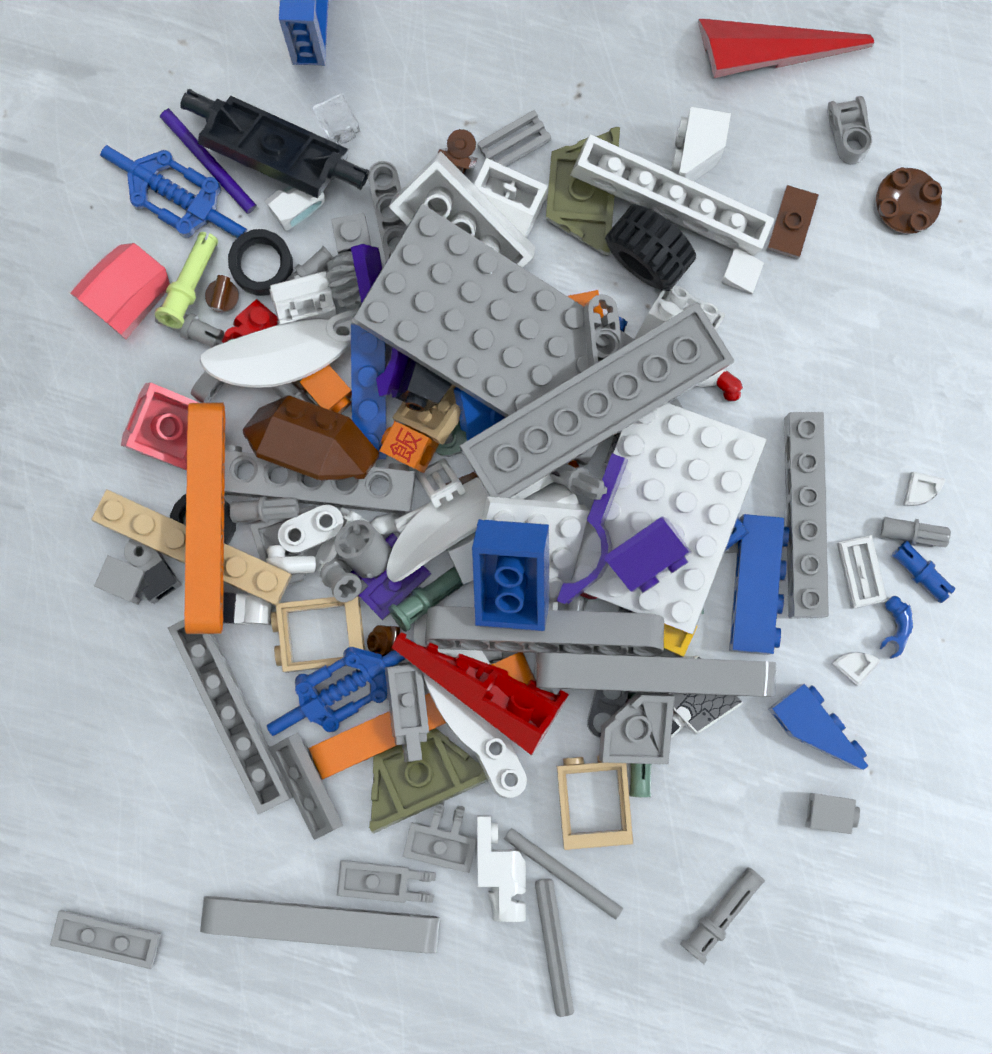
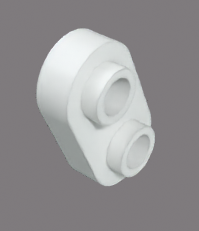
(311, 531)

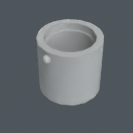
(363, 548)

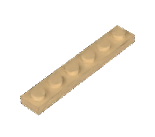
(170, 539)

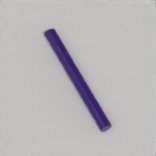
(208, 161)

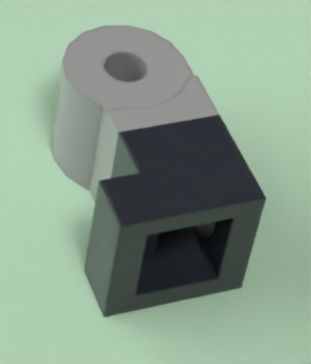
(157, 571)

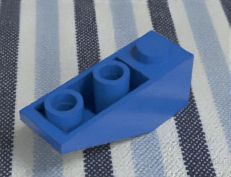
(808, 722)

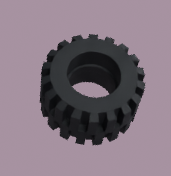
(650, 247)

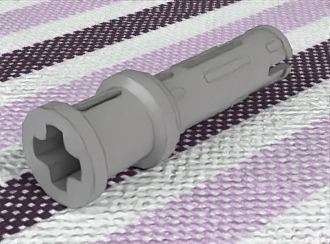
(713, 927)

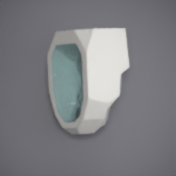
(292, 206)

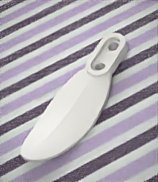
(280, 352)
(441, 527)
(473, 729)

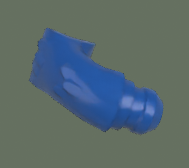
(903, 617)

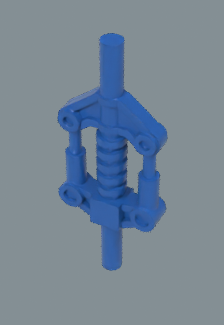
(200, 209)
(316, 705)

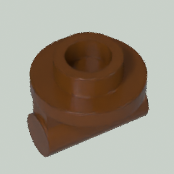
(222, 294)
(382, 639)

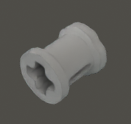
(337, 576)

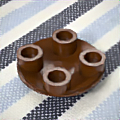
(909, 200)

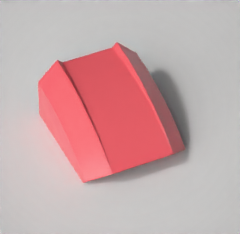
(123, 287)
(159, 425)

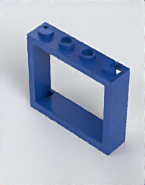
(305, 30)

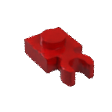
(250, 320)

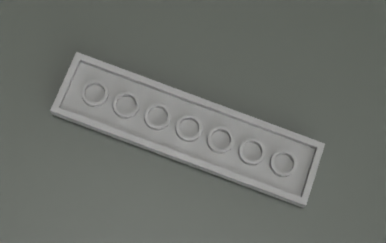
(597, 403)

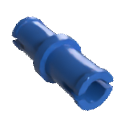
(923, 572)

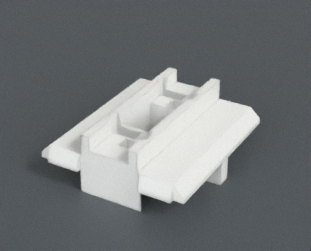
(303, 298)

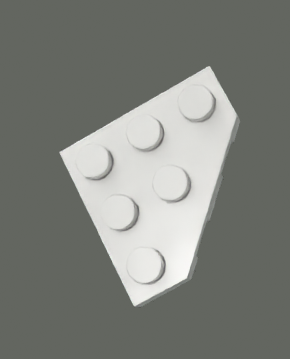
(565, 531)

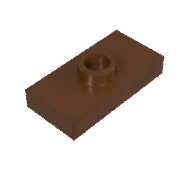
(792, 222)

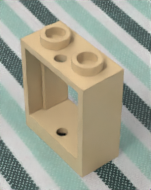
(281, 624)
(597, 838)

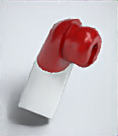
(726, 382)

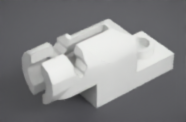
(502, 871)

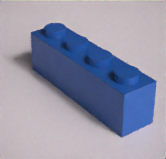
(757, 585)

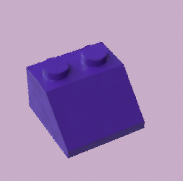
(649, 555)

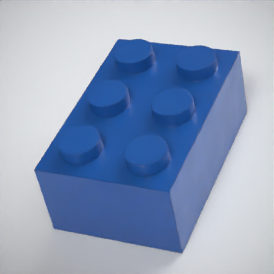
(511, 574)

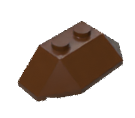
(310, 440)

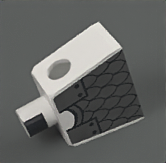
(700, 710)

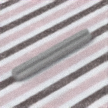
(554, 947)

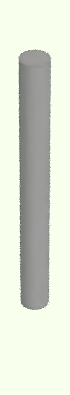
(563, 873)

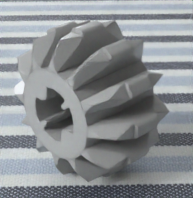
(343, 280)

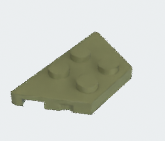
(577, 205)
(411, 787)

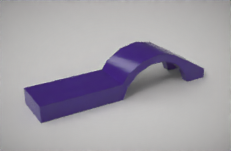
(367, 268)
(597, 518)

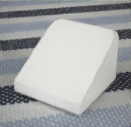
(742, 271)

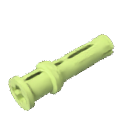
(182, 293)

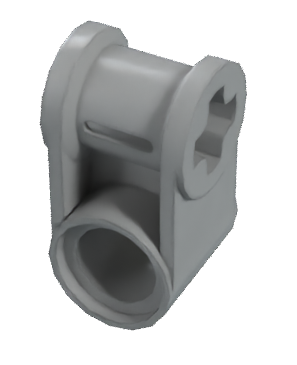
(848, 123)

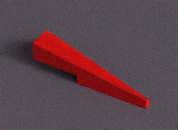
(750, 46)
(507, 704)

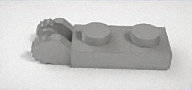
(381, 882)

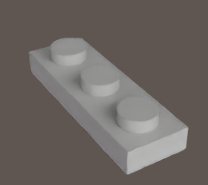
(306, 786)
(105, 939)

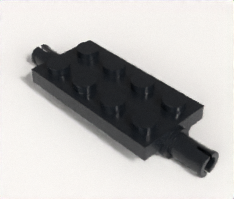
(272, 144)

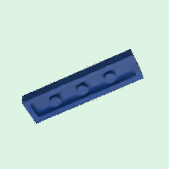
(367, 363)

